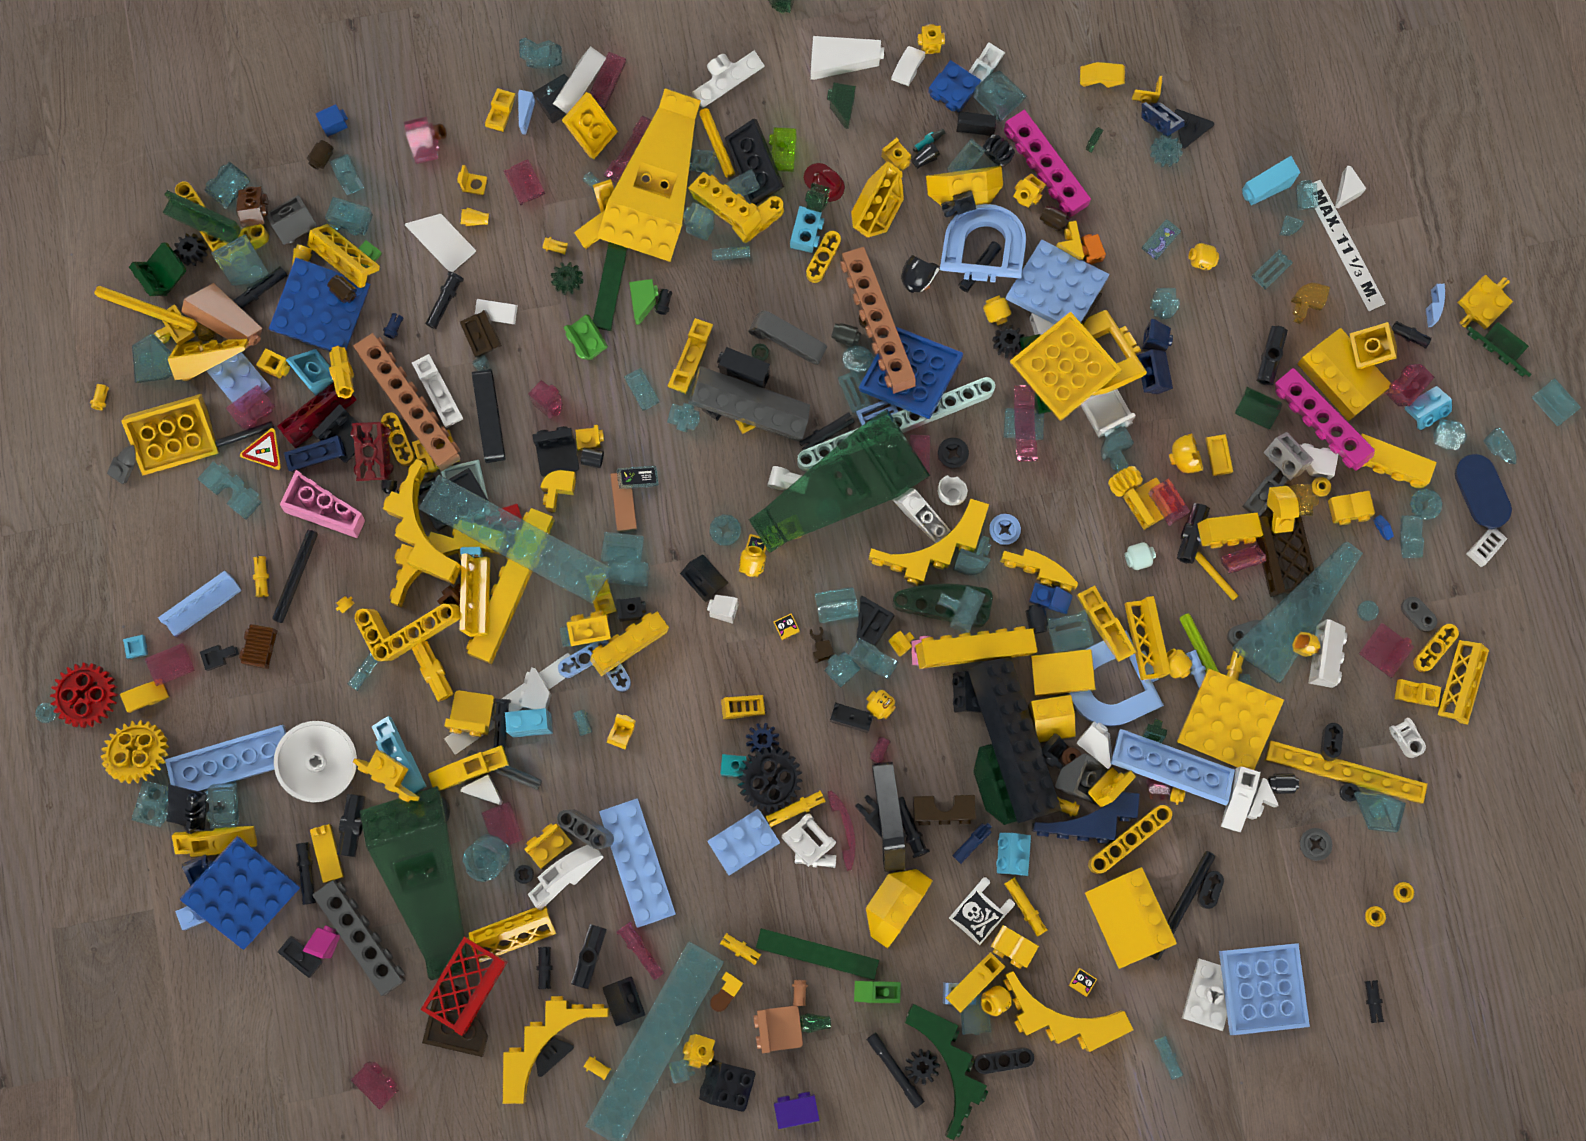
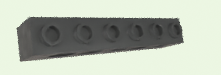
(325, 898)

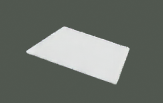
(442, 240)

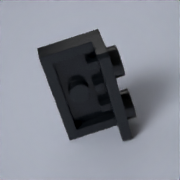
(964, 694)

